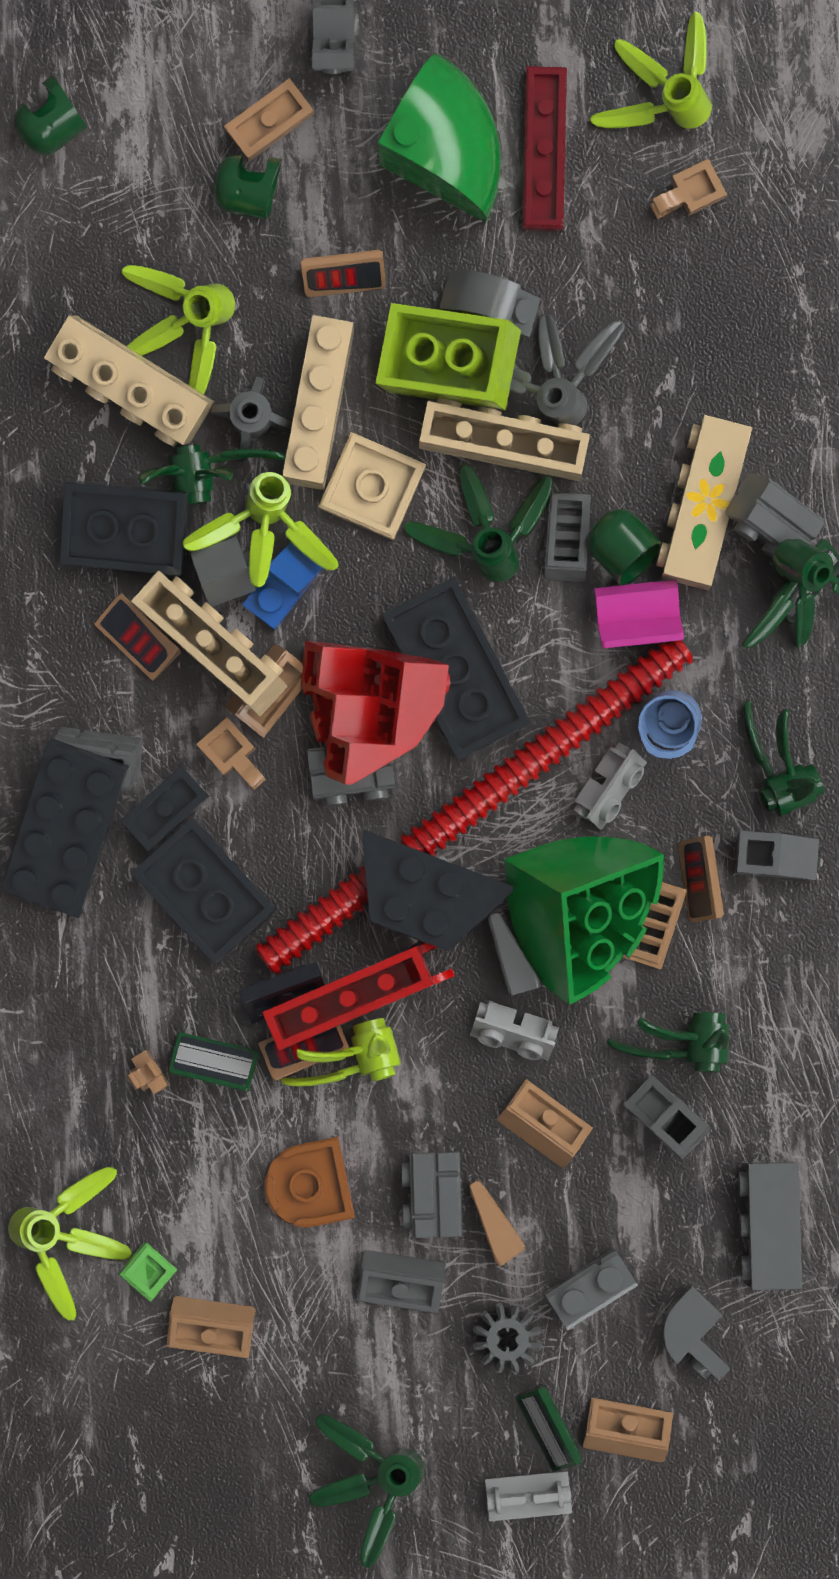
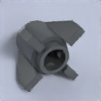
(256, 426)

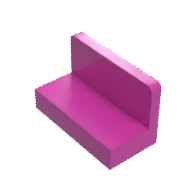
(638, 614)

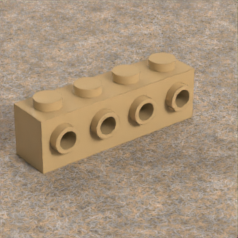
(128, 380)
(504, 440)
(209, 643)

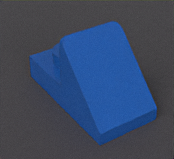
(286, 583)

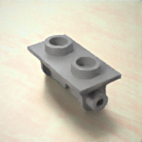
(622, 771)
(496, 1029)
(528, 1496)

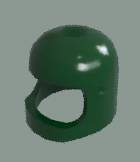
(52, 124)
(244, 190)
(618, 541)

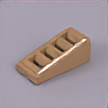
(656, 961)
(501, 1235)

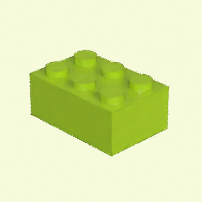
(448, 356)

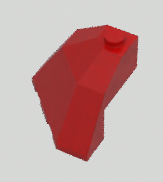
(369, 704)

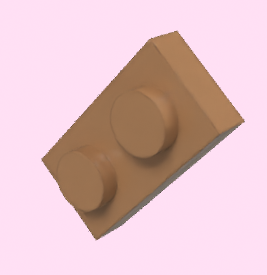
(269, 120)

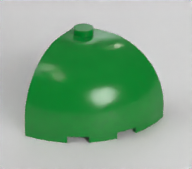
(445, 139)
(581, 907)

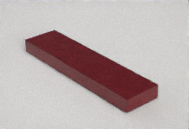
(544, 148)

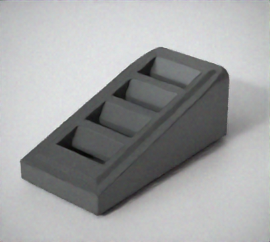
(566, 569)
(513, 963)

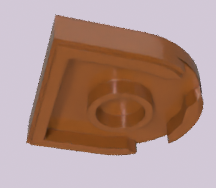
(310, 1184)

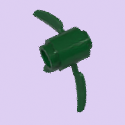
(193, 473)
(492, 546)
(810, 571)
(792, 787)
(705, 1047)
(359, 1486)

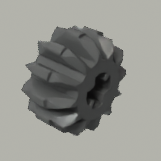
(493, 1338)

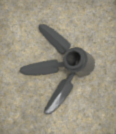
(558, 396)

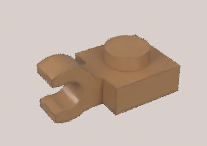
(693, 189)
(229, 751)
(147, 1073)

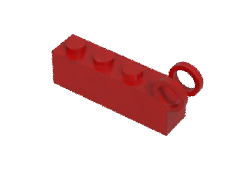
(352, 997)

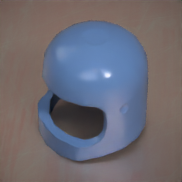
(678, 712)

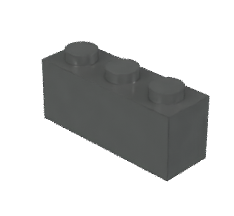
(771, 1225)

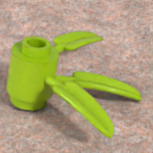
(681, 93)
(202, 307)
(265, 505)
(373, 1049)
(47, 1232)

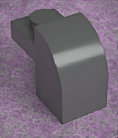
(333, 36)
(490, 297)
(667, 1117)
(684, 1325)

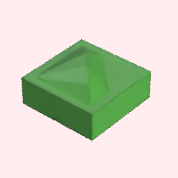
(147, 1271)

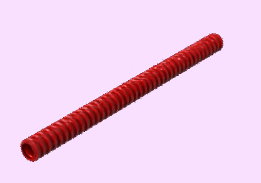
(485, 795)

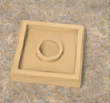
(372, 486)

